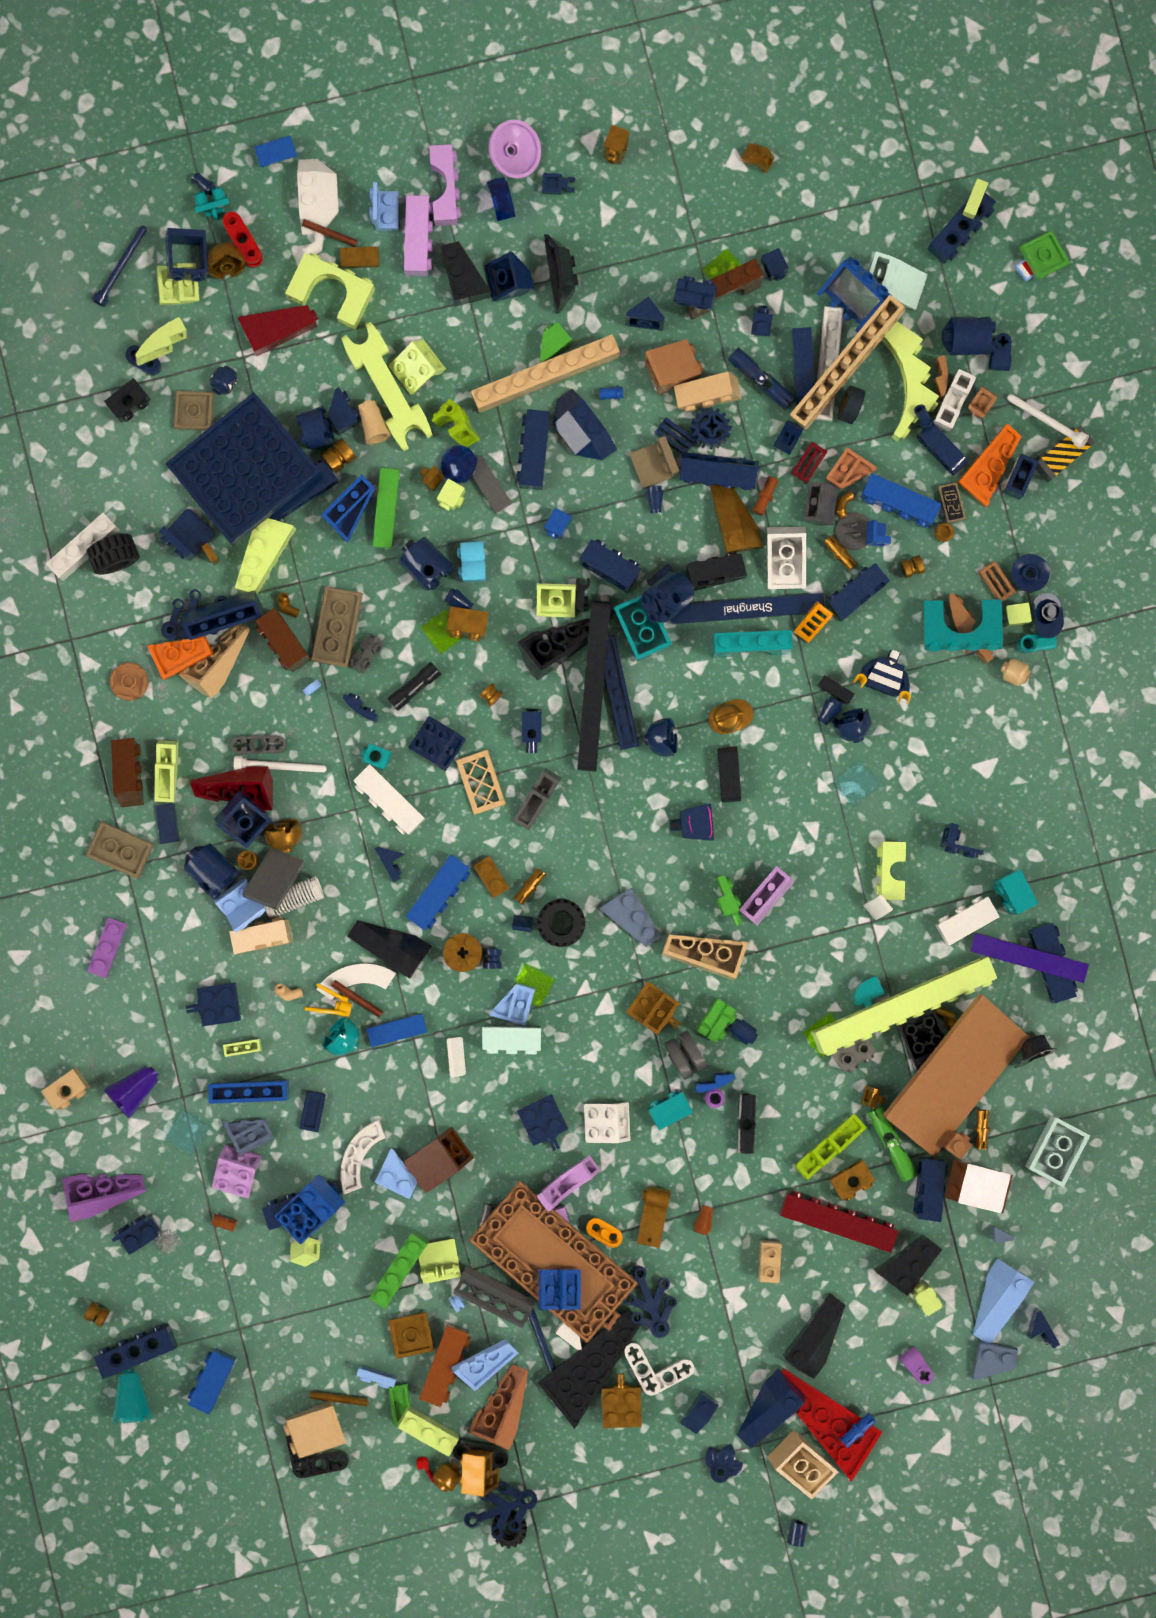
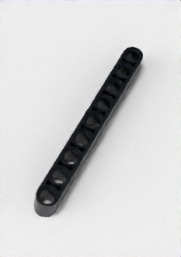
(593, 685)

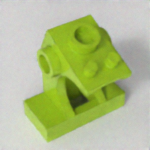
(463, 430)

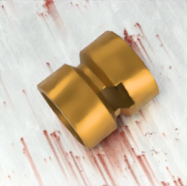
(338, 455)

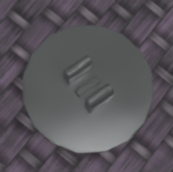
(852, 531)

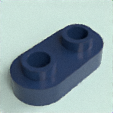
(144, 367)

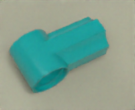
(1037, 643)

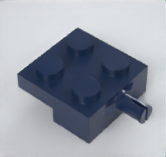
(217, 1004)
(543, 1121)

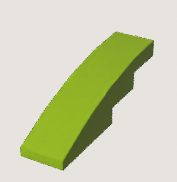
(830, 1146)

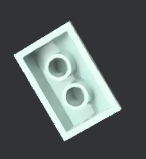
(511, 1039)

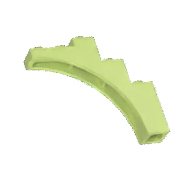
(903, 345)

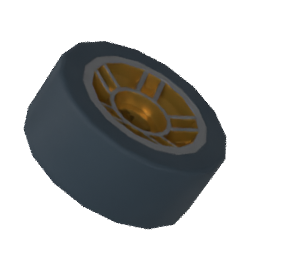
(851, 404)

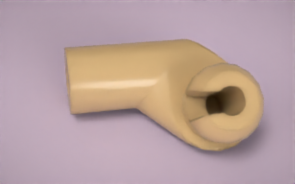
(288, 994)

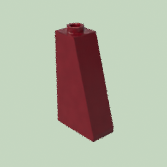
(276, 327)

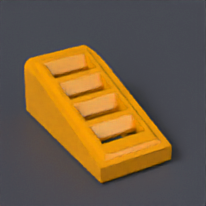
(817, 606)

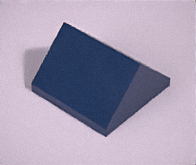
(645, 316)

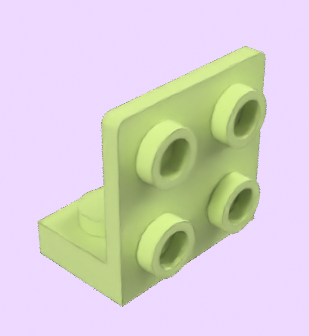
(416, 365)

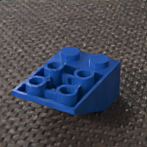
(309, 1209)

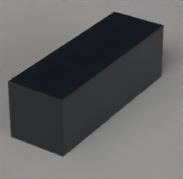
(835, 690)

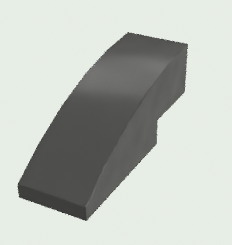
(537, 798)

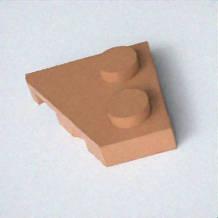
(849, 469)

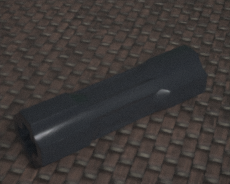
(414, 686)

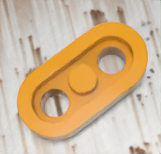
(603, 1232)

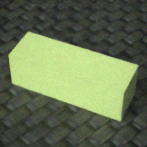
(975, 198)
(242, 1047)

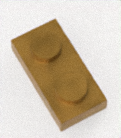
(491, 876)

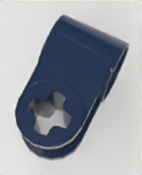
(1001, 357)

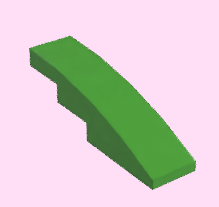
(386, 507)

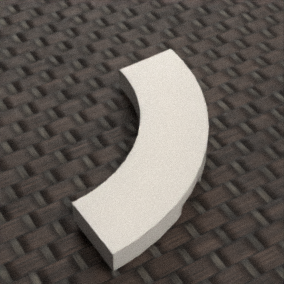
(359, 974)
(355, 1154)

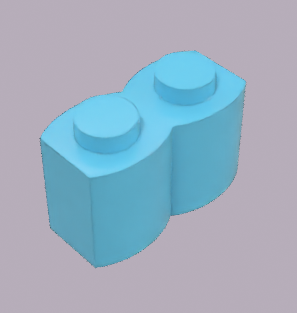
(473, 562)

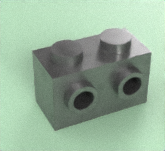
(821, 503)
(849, 1057)

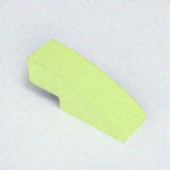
(161, 341)
(166, 770)

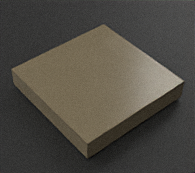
(193, 410)

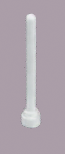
(1078, 438)
(240, 762)

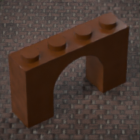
(745, 277)

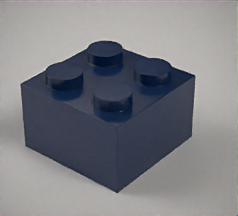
(242, 819)

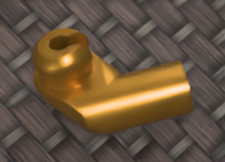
(841, 502)
(285, 606)
(948, 1016)

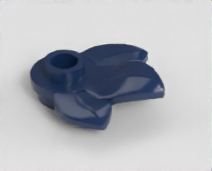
(722, 1460)

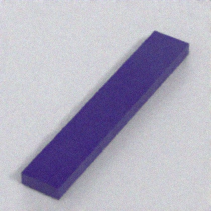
(1029, 957)

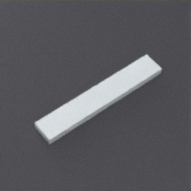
(829, 350)

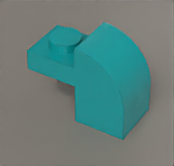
(866, 991)

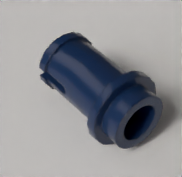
(203, 183)
(924, 418)

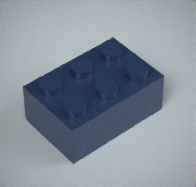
(610, 565)

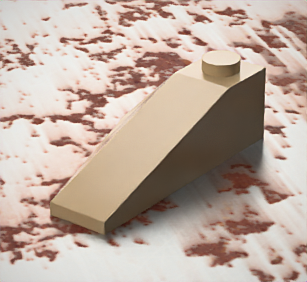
(212, 672)

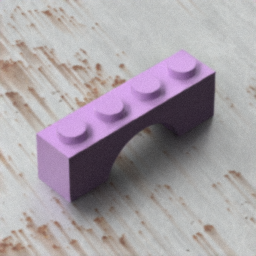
(442, 161)

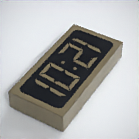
(951, 503)

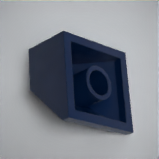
(508, 277)

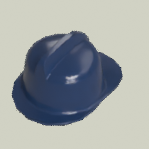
(1047, 615)

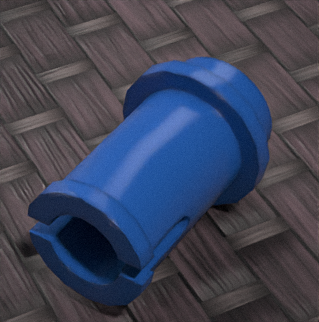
(611, 393)

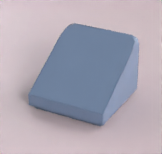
(1000, 1236)

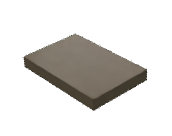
(119, 850)

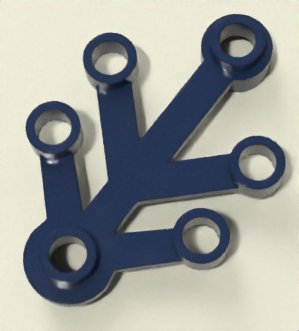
(175, 616)
(651, 1304)
(504, 1509)

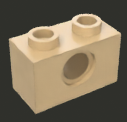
(54, 1092)
(769, 1261)

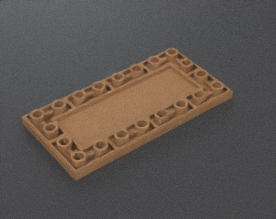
(956, 1075)
(530, 1239)

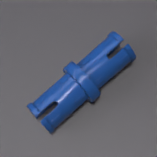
(858, 1429)

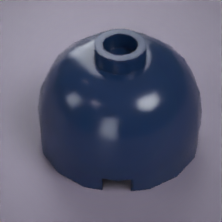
(853, 725)
(661, 738)

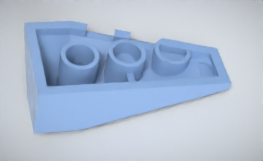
(1001, 1297)

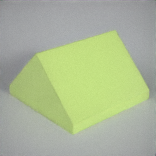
(556, 600)

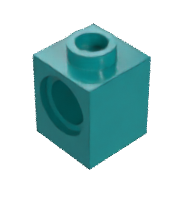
(382, 762)

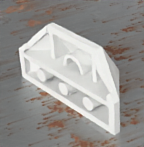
(316, 193)

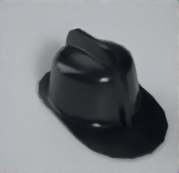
(1035, 1048)

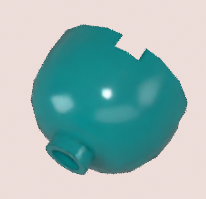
(342, 1037)

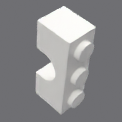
(954, 400)

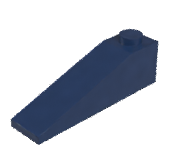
(772, 1407)

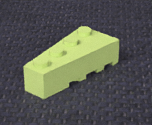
(262, 554)

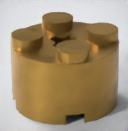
(456, 961)

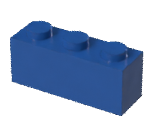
(211, 1380)

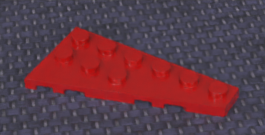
(829, 1422)

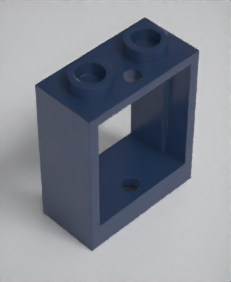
(186, 237)

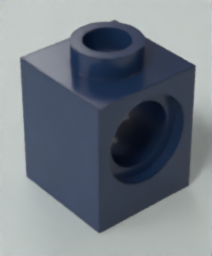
(774, 265)

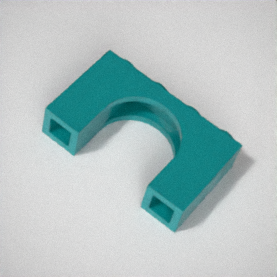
(986, 636)
(759, 641)

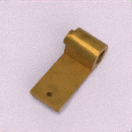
(653, 1215)

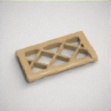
(465, 777)

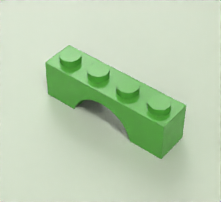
(399, 1269)

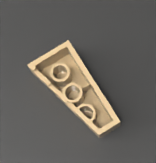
(707, 954)

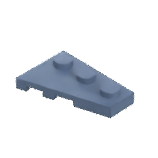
(631, 916)

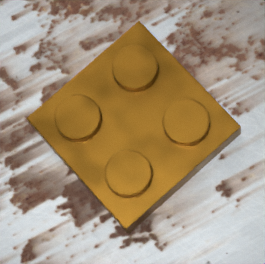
(411, 1335)

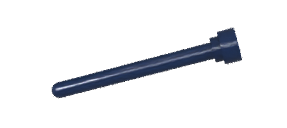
(101, 296)

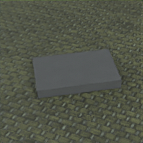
(273, 879)

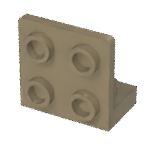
(654, 463)

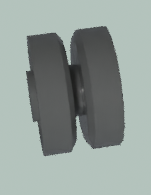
(685, 1055)

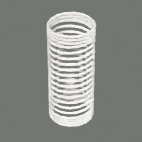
(314, 886)

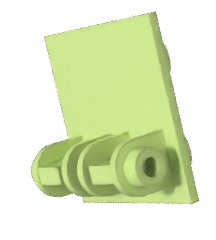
(439, 1261)

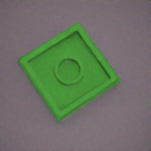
(1044, 255)

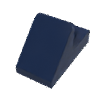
(387, 857)
(1038, 1325)

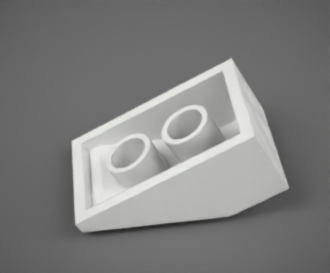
(786, 557)

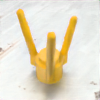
(341, 1008)

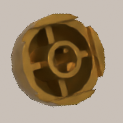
(225, 260)
(283, 835)

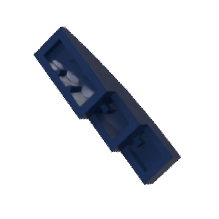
(802, 362)

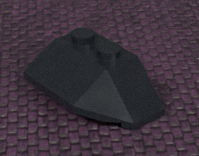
(560, 271)

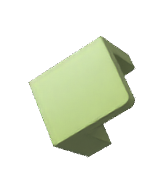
(1018, 614)
(306, 1252)

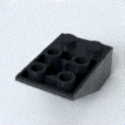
(921, 1037)

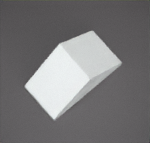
(568, 1335)

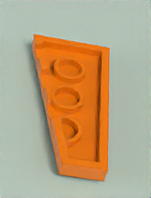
(987, 469)

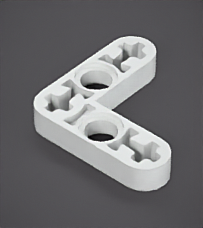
(658, 1376)

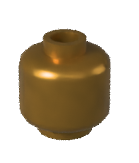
(447, 1477)

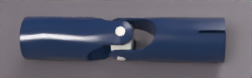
(750, 369)

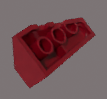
(252, 781)

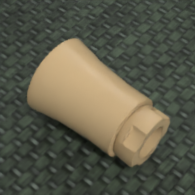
(373, 423)

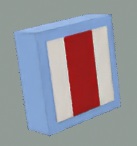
(1024, 270)

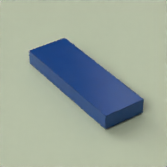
(396, 1030)

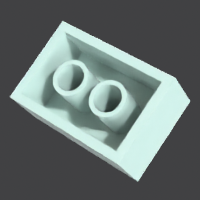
(1057, 1151)

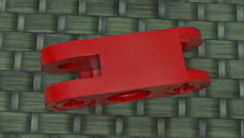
(239, 230)

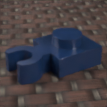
(555, 184)

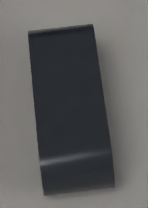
(729, 774)
(469, 1444)

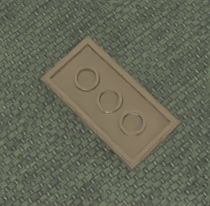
(336, 627)

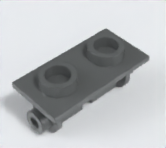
(372, 645)

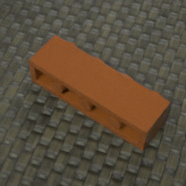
(440, 1373)

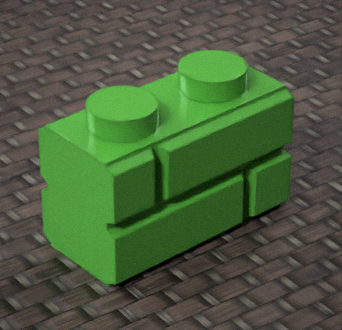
(716, 1020)

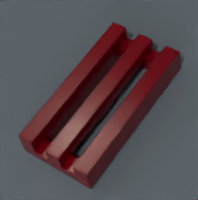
(800, 475)

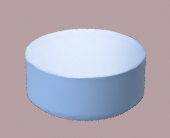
(312, 687)

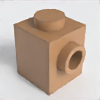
(958, 1145)

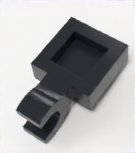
(582, 601)

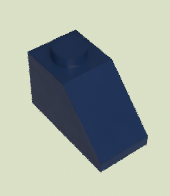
(699, 1412)

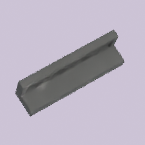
(483, 1284)

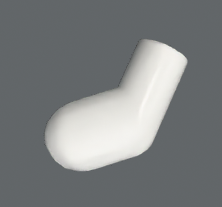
(316, 246)

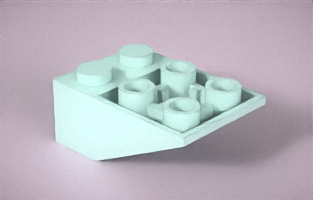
(900, 279)

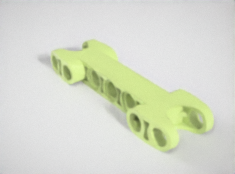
(370, 355)

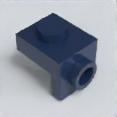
(762, 321)
(788, 437)

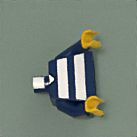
(886, 676)

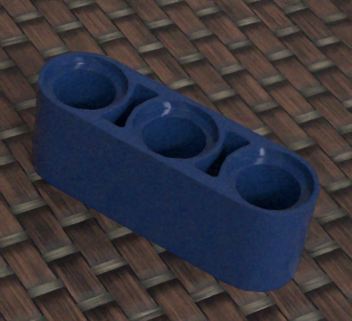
(942, 449)

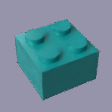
(1015, 892)

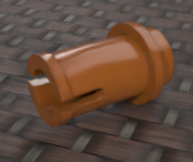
(223, 1222)

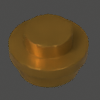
(944, 532)

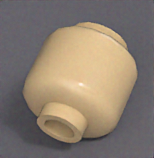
(1015, 672)

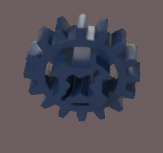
(719, 427)

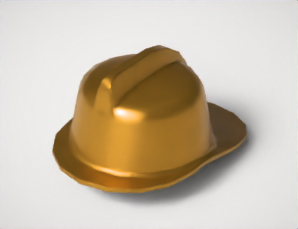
(731, 716)

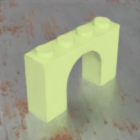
(313, 270)

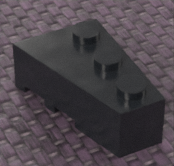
(463, 277)
(716, 571)

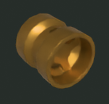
(912, 566)
(248, 860)
(96, 1314)

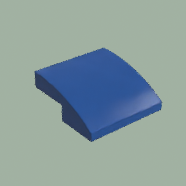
(720, 1080)
(559, 1289)

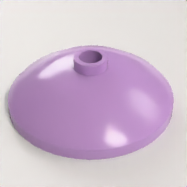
(523, 145)

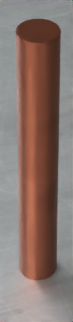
(328, 232)
(356, 998)

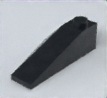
(550, 648)
(395, 948)
(813, 1343)

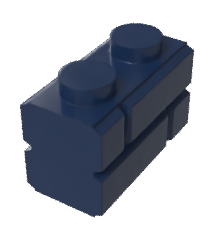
(695, 293)

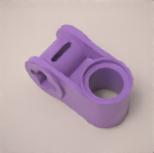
(915, 1364)

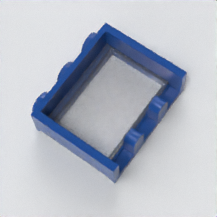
(854, 291)

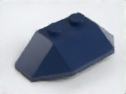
(581, 428)

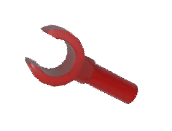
(422, 1463)

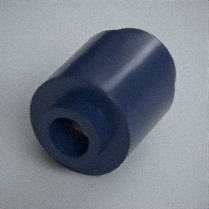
(743, 1031)

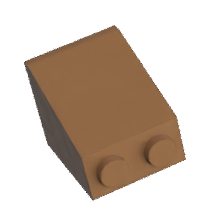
(672, 365)

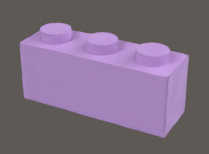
(766, 895)

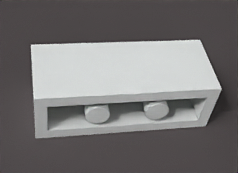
(966, 920)

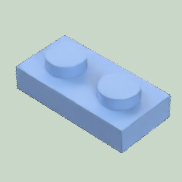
(369, 1374)

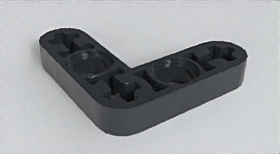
(310, 1462)

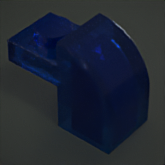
(501, 198)

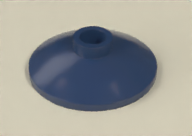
(1039, 570)

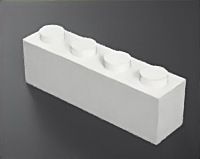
(74, 553)
(389, 799)

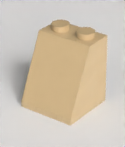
(314, 1430)

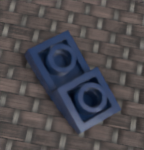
(356, 704)

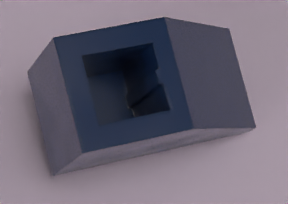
(340, 412)

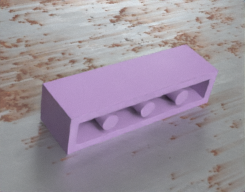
(417, 235)

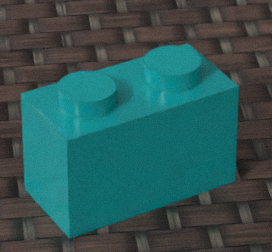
(669, 1110)

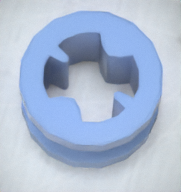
(457, 1303)

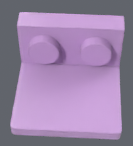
(235, 1172)

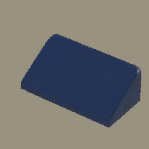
(167, 823)

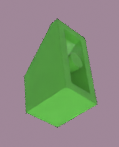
(554, 342)

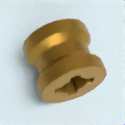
(491, 694)

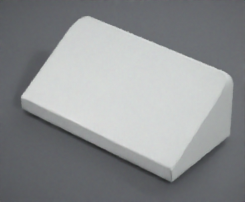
(456, 1056)

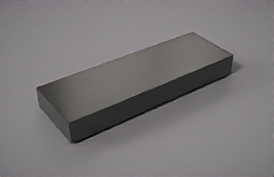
(490, 486)

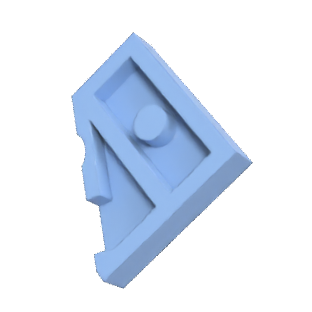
(515, 1005)

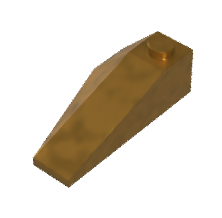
(735, 523)

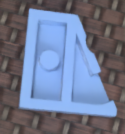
(396, 1176)

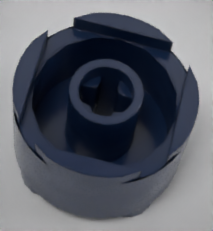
(316, 428)

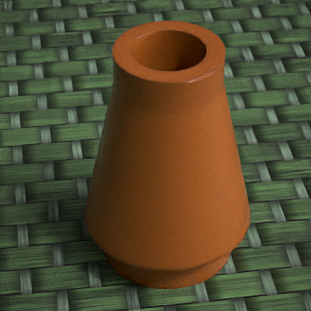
(704, 1221)

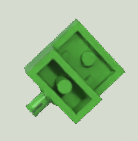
(727, 902)

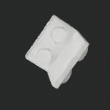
(607, 1123)

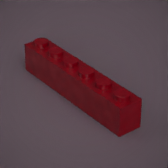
(838, 1222)

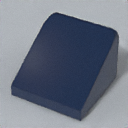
(522, 923)

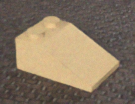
(802, 1464)

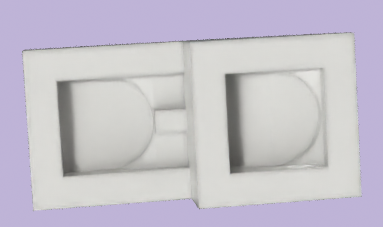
(878, 907)

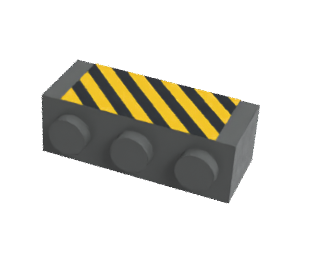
(1060, 455)

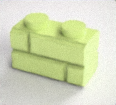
(926, 1298)

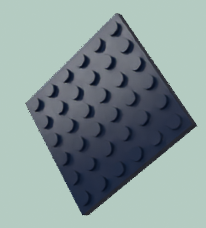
(243, 469)

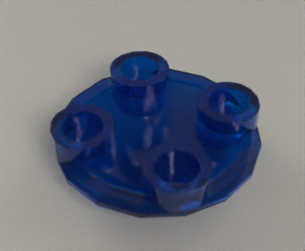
(458, 464)

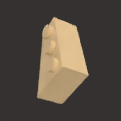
(707, 391)
(261, 936)

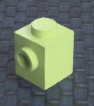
(451, 495)

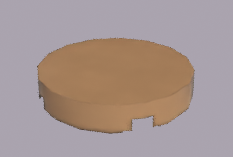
(129, 681)

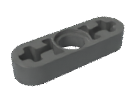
(244, 750)

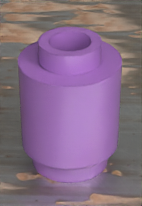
(716, 1103)

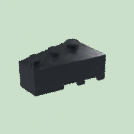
(910, 1264)

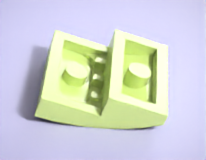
(176, 292)

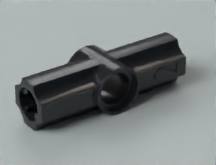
(747, 1110)

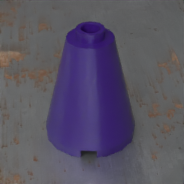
(132, 1090)

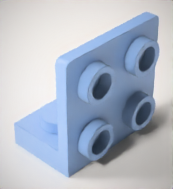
(385, 209)
(237, 908)

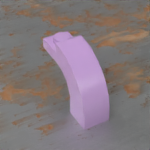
(567, 1182)

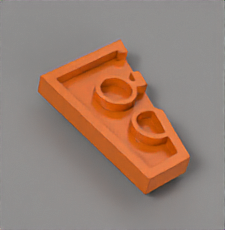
(179, 655)

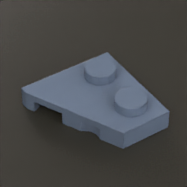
(248, 1134)
(993, 1359)

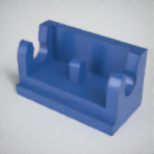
(275, 151)

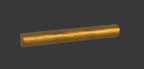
(338, 1398)

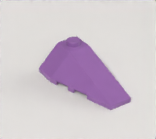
(93, 1195)

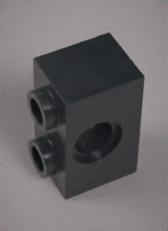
(116, 401)

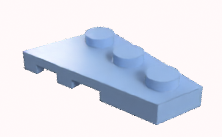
(485, 1364)

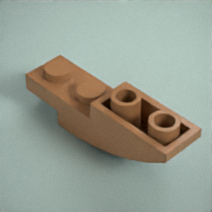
(961, 622)

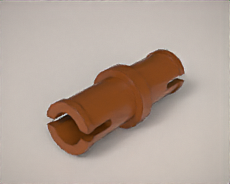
(765, 496)

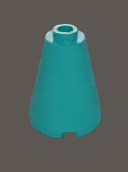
(130, 1399)

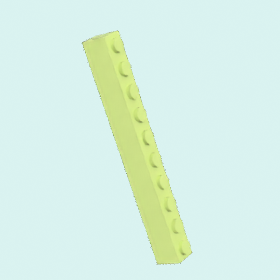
(904, 1005)

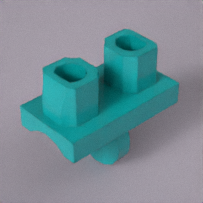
(219, 199)

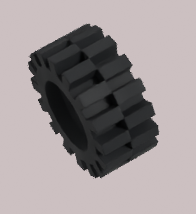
(514, 1539)

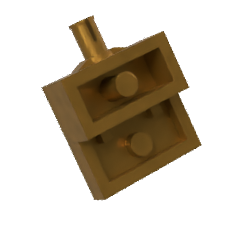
(653, 1008)
(621, 1405)

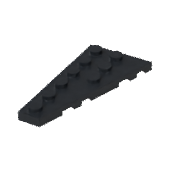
(582, 1374)

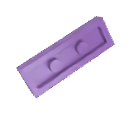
(107, 947)

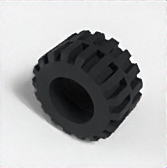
(112, 553)
(549, 935)

